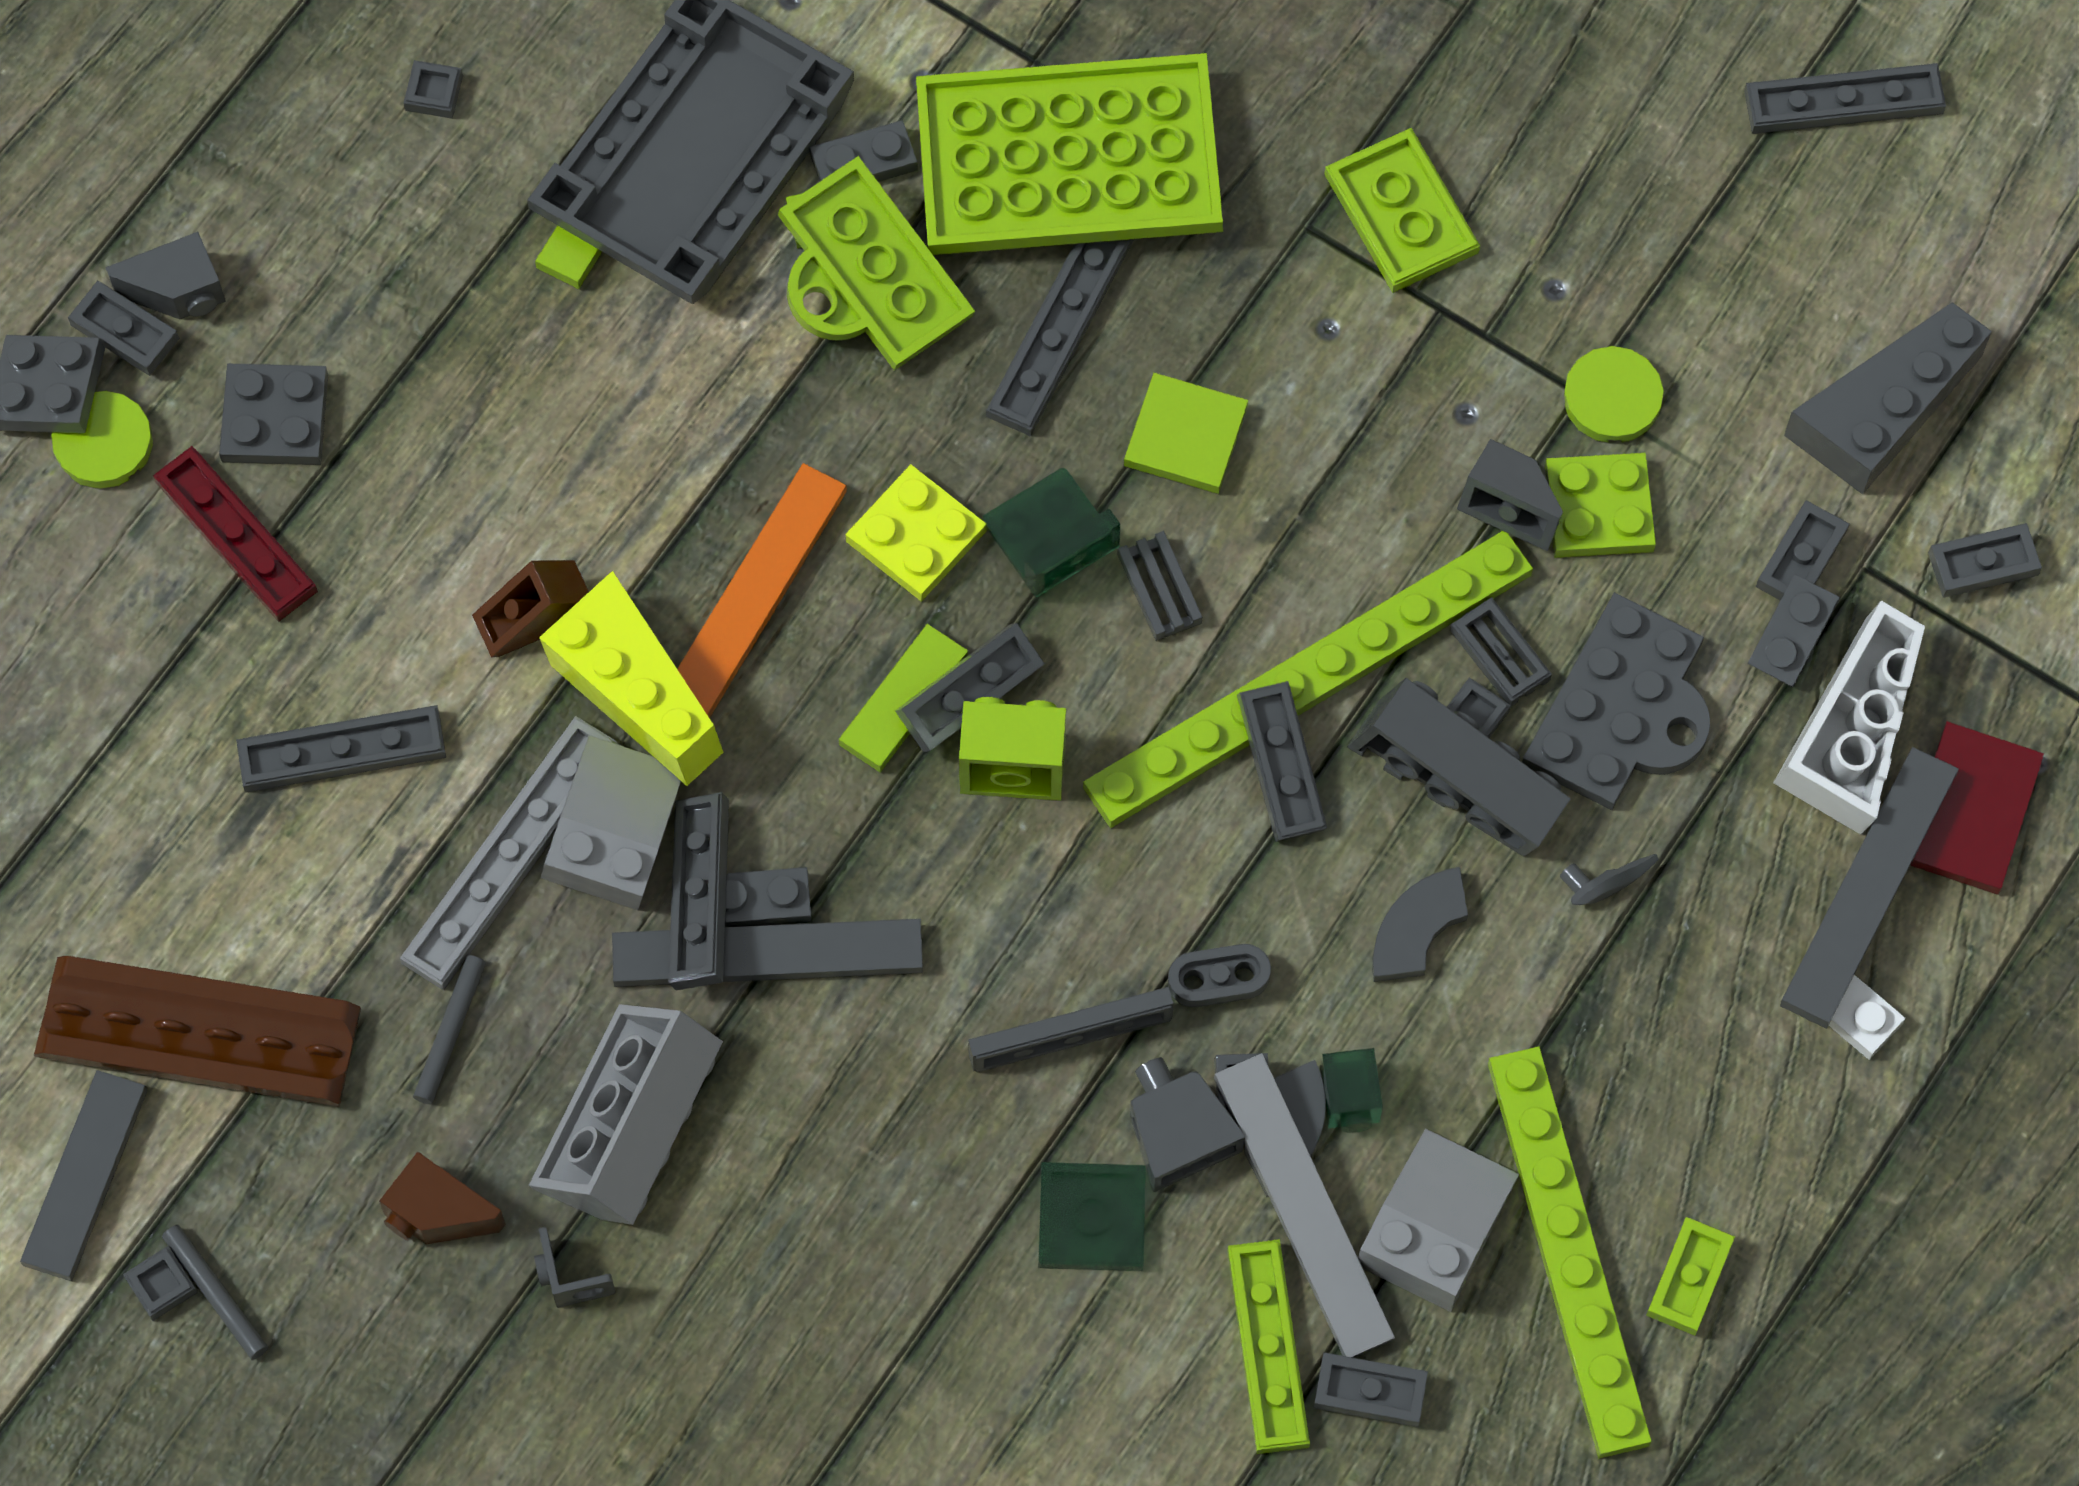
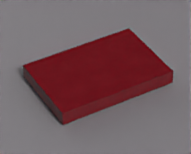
(1982, 809)

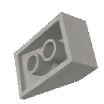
(611, 823)
(1436, 1219)

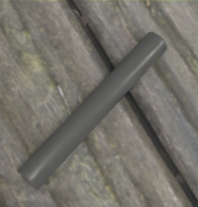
(449, 1029)
(215, 1292)

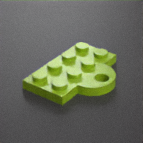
(868, 268)

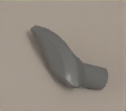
(1607, 883)

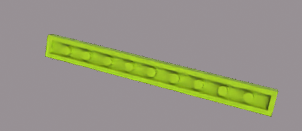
(1312, 676)

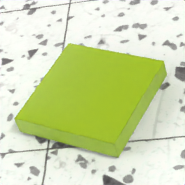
(1186, 433)

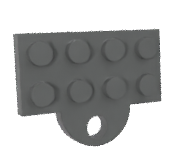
(1621, 705)

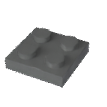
(48, 382)
(273, 414)

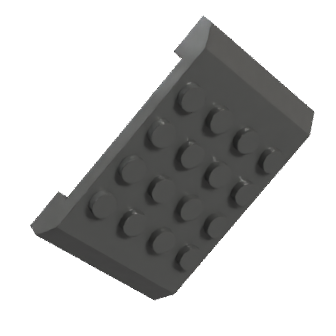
(694, 144)

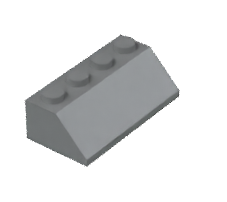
(627, 1112)

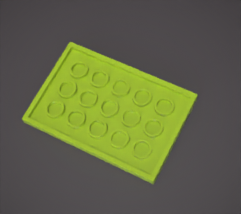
(1068, 154)

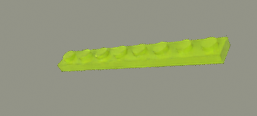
(1569, 1253)

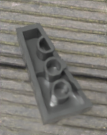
(1882, 403)
(1461, 766)

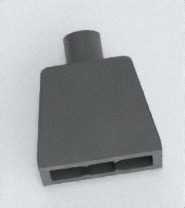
(1180, 1125)

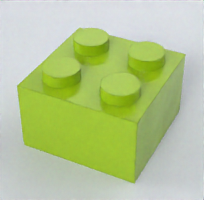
(1012, 749)

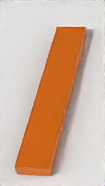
(760, 584)

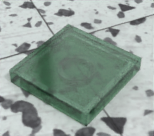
(1092, 1216)

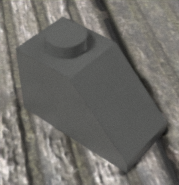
(170, 279)
(1512, 495)

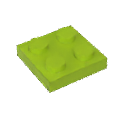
(1602, 505)

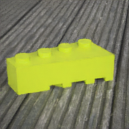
(627, 674)

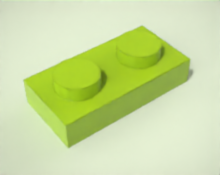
(1690, 1276)

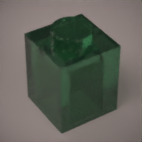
(1351, 1089)

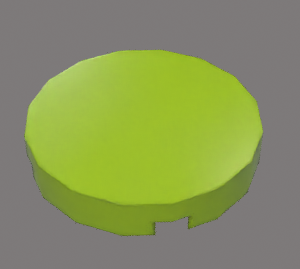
(1613, 394)
(111, 448)

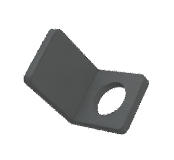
(571, 1292)

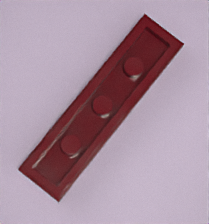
(235, 533)

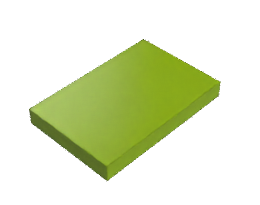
(1402, 210)

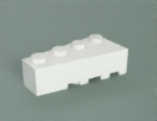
(1852, 731)

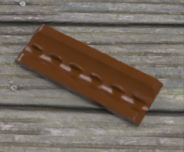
(198, 1030)

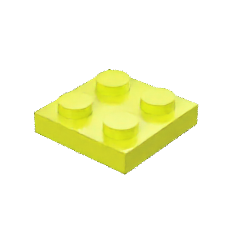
(916, 532)

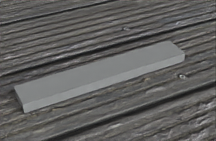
(499, 863)
(1304, 1207)

